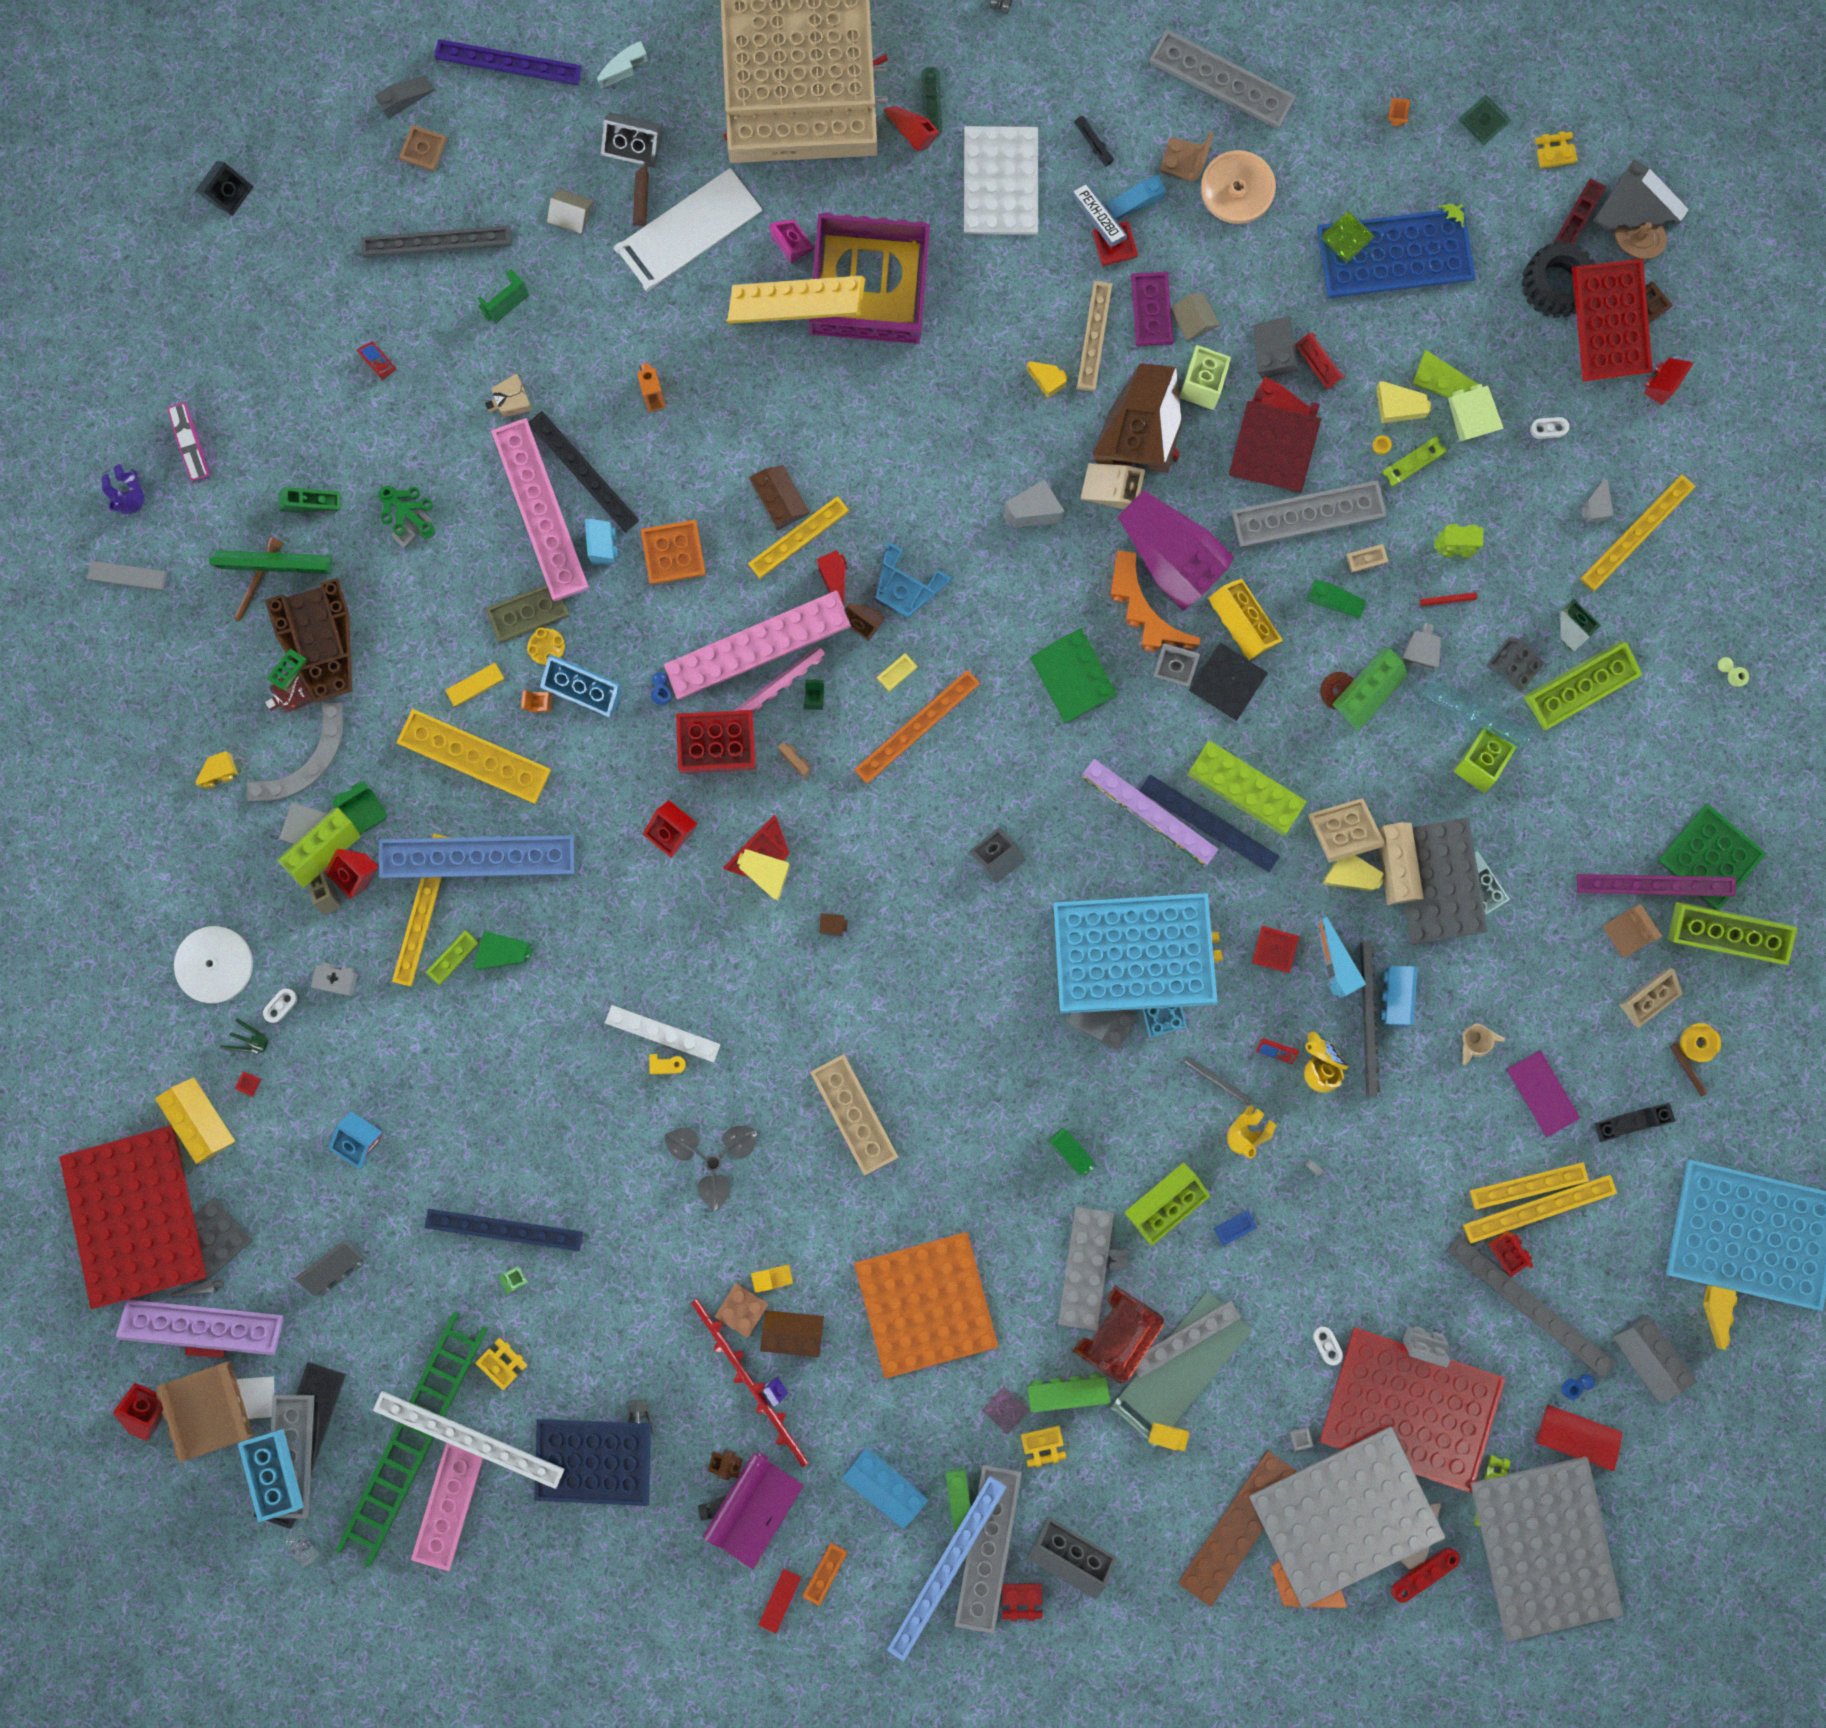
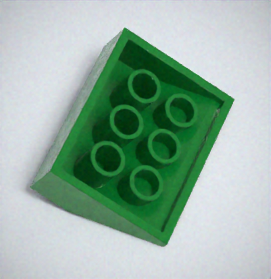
(1073, 676)

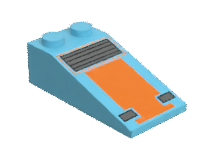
(1340, 967)

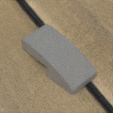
(412, 531)

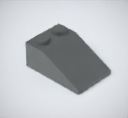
(1275, 347)
(1104, 1026)

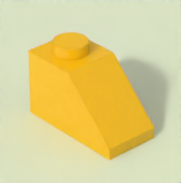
(1047, 377)

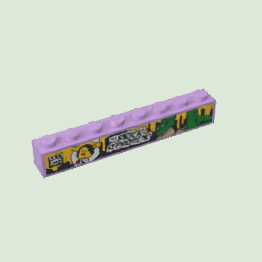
(1149, 813)

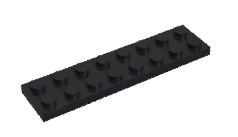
(326, 1387)

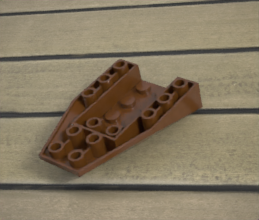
(1143, 420)

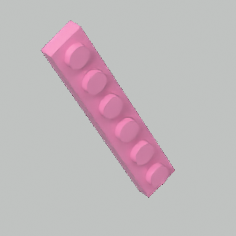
(783, 680)

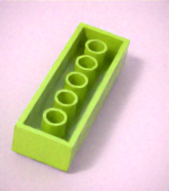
(1246, 788)
(1732, 933)

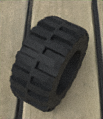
(1535, 283)

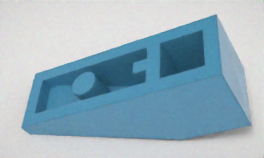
(1137, 197)

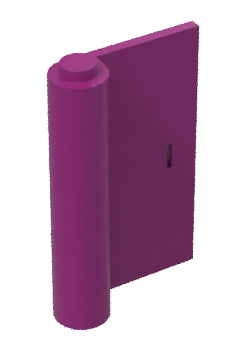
(743, 1516)

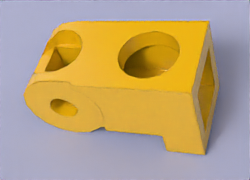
(666, 1066)

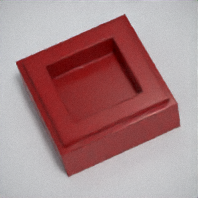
(248, 1083)

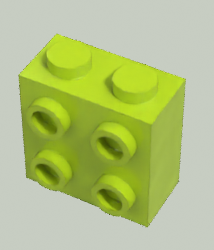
(1459, 540)

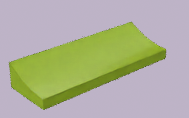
(1583, 684)

